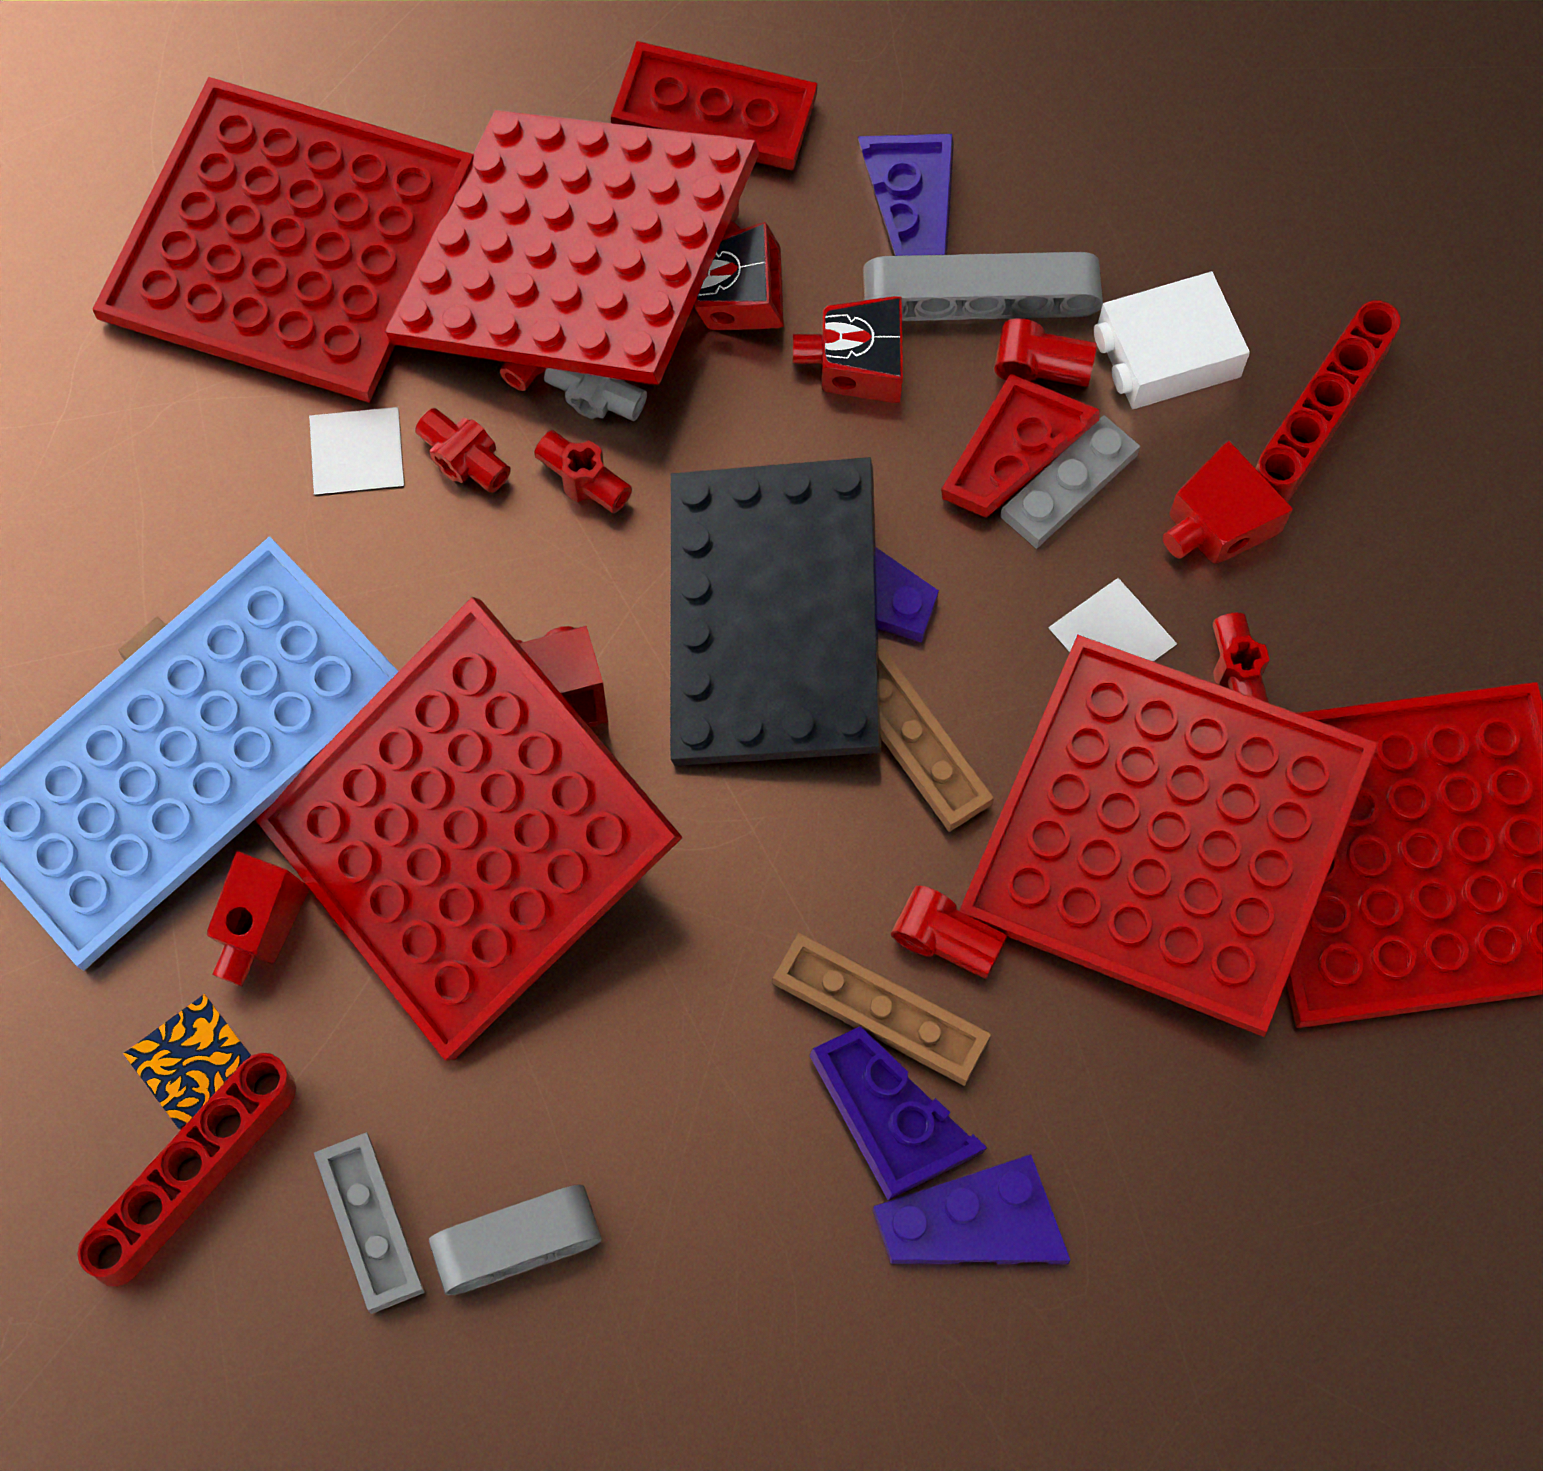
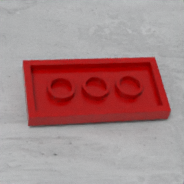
(716, 98)

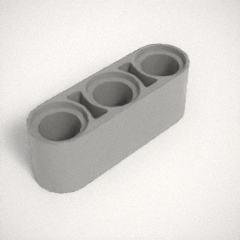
(514, 1239)

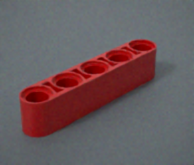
(1334, 385)
(160, 1177)

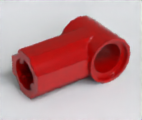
(1034, 354)
(935, 926)

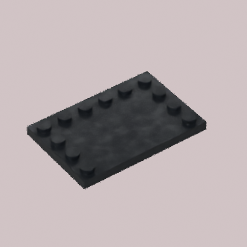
(773, 613)

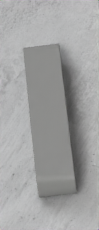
(988, 285)

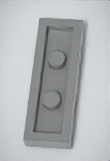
(1070, 481)
(368, 1223)

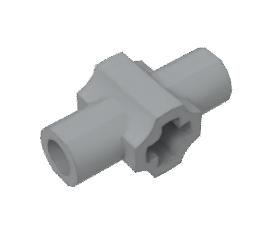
(597, 394)

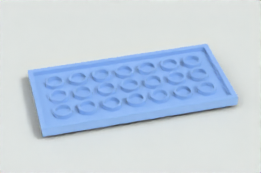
(179, 750)

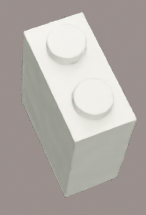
(1171, 340)

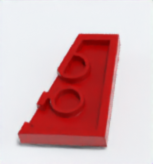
(1014, 443)

